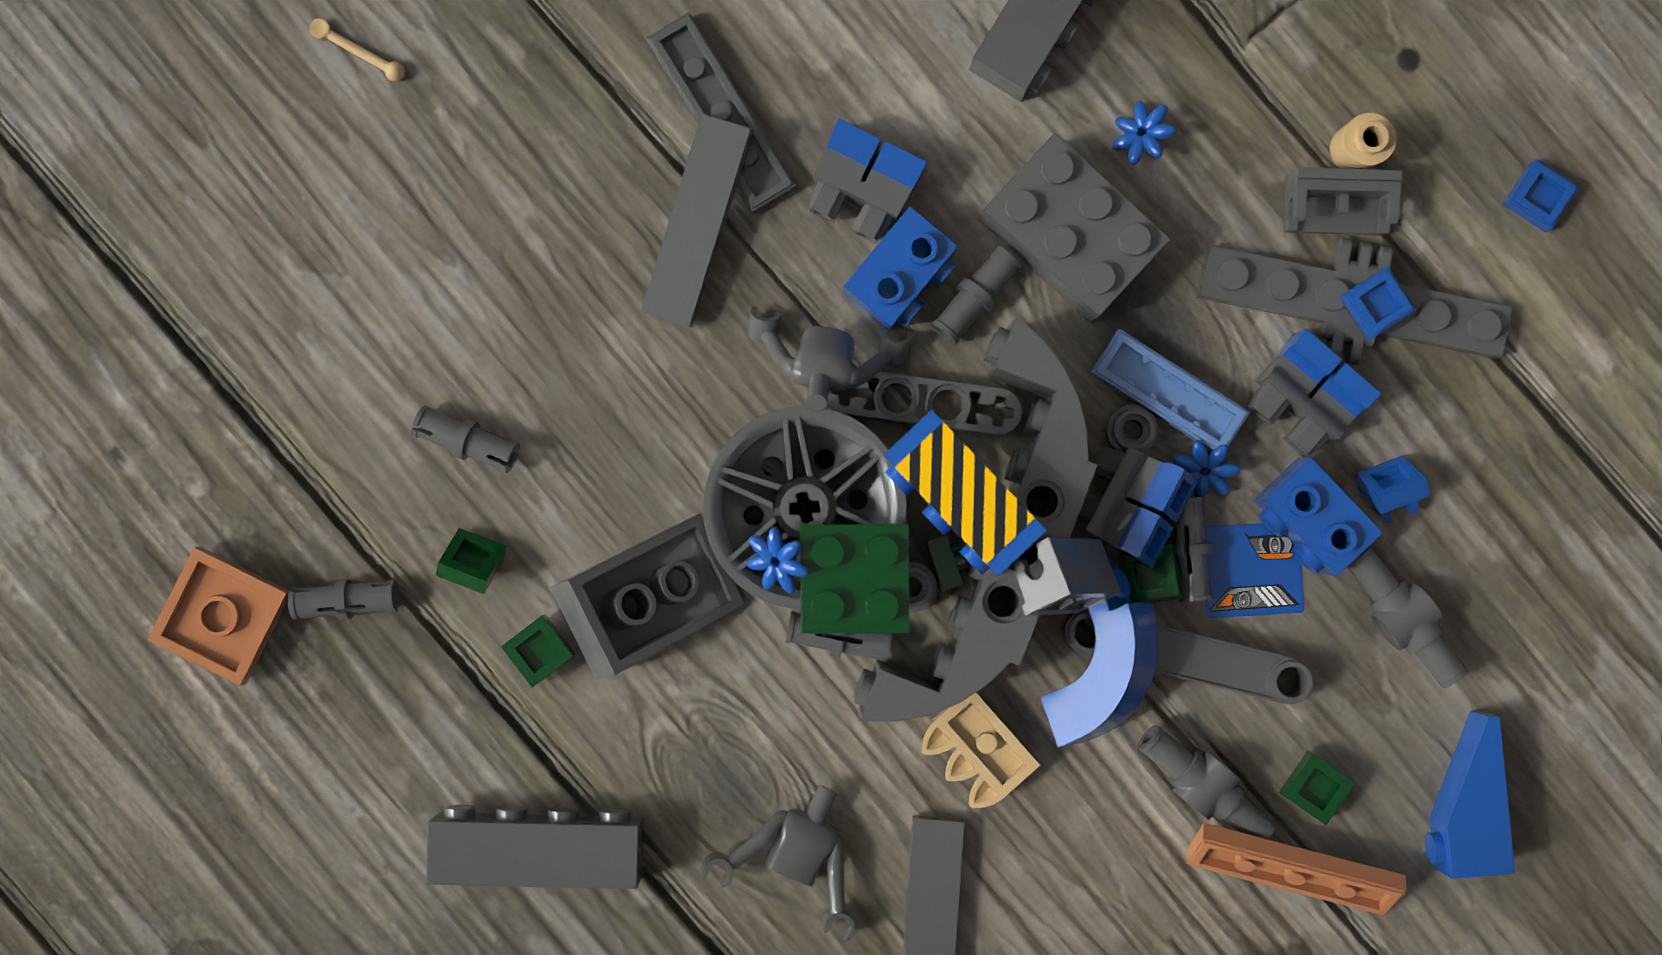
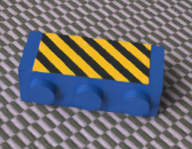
(962, 495)

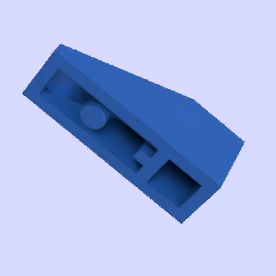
(1472, 809)

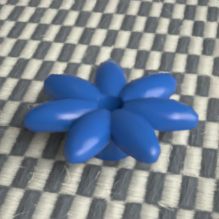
(1143, 132)
(1208, 468)
(777, 560)

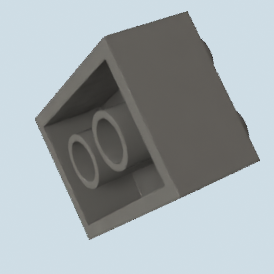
(1073, 228)

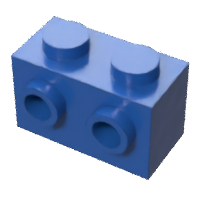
(901, 269)
(1316, 518)

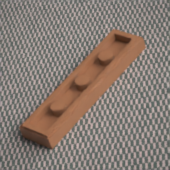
(1295, 869)

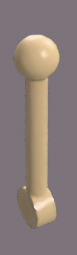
(323, 31)

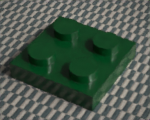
(855, 578)

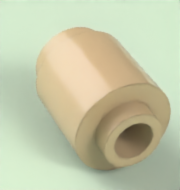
(1363, 142)

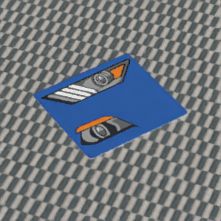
(1252, 572)

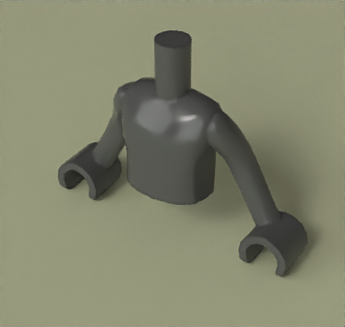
(825, 357)
(798, 852)

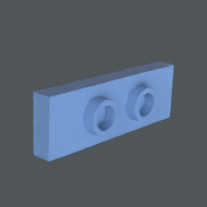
(1168, 391)

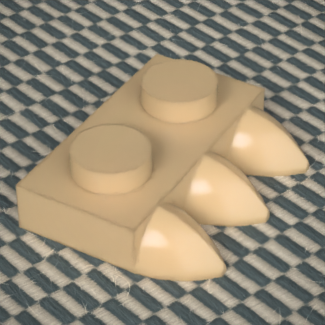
(982, 747)

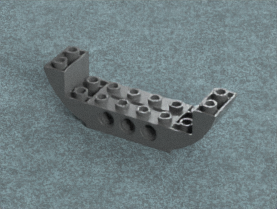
(1053, 462)

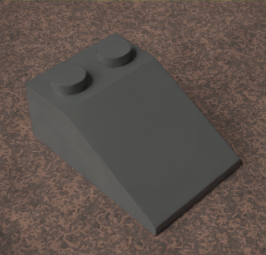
(646, 597)

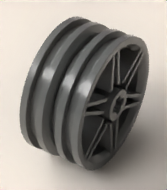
(794, 438)

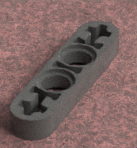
(922, 396)

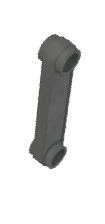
(1215, 662)

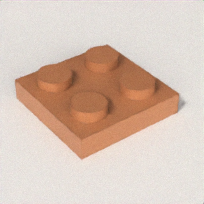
(219, 616)

